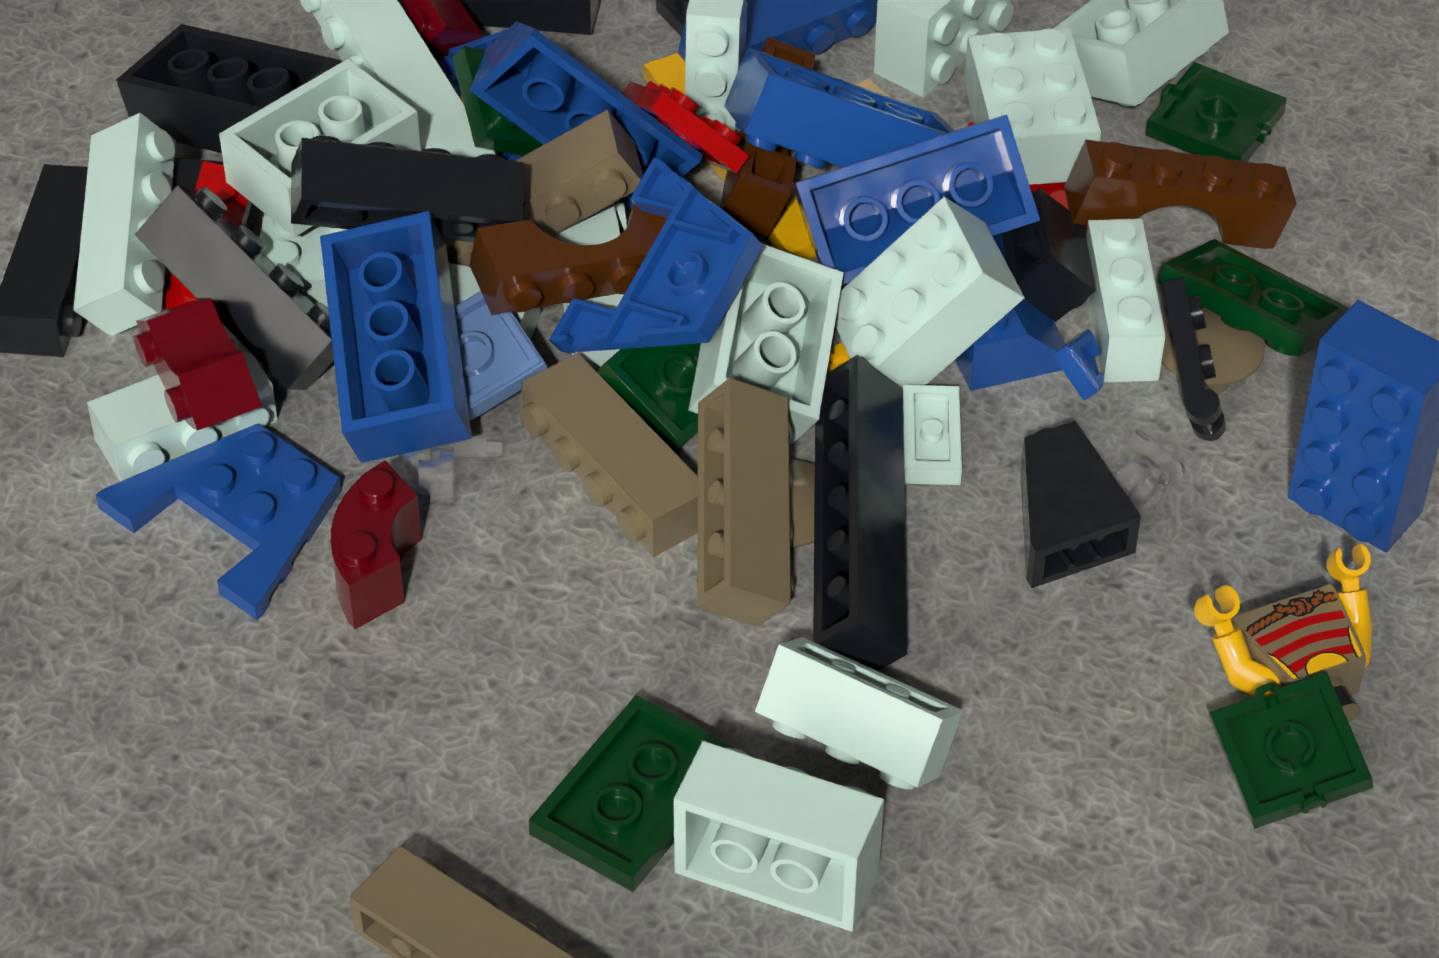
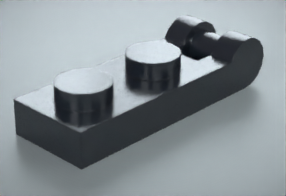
(1193, 360)

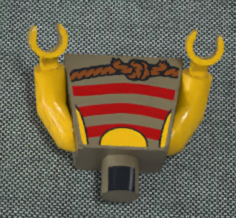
(1297, 634)

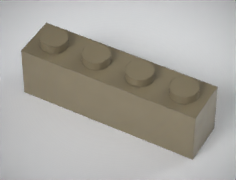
(572, 178)
(612, 453)
(743, 503)
(421, 912)

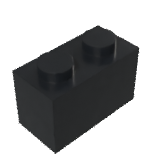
(1050, 259)

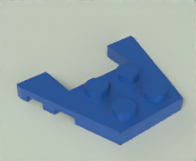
(681, 282)
(249, 488)

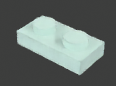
(932, 435)

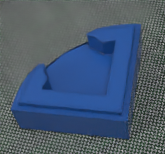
(1079, 364)

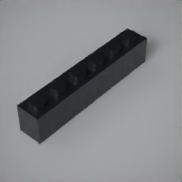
(860, 517)

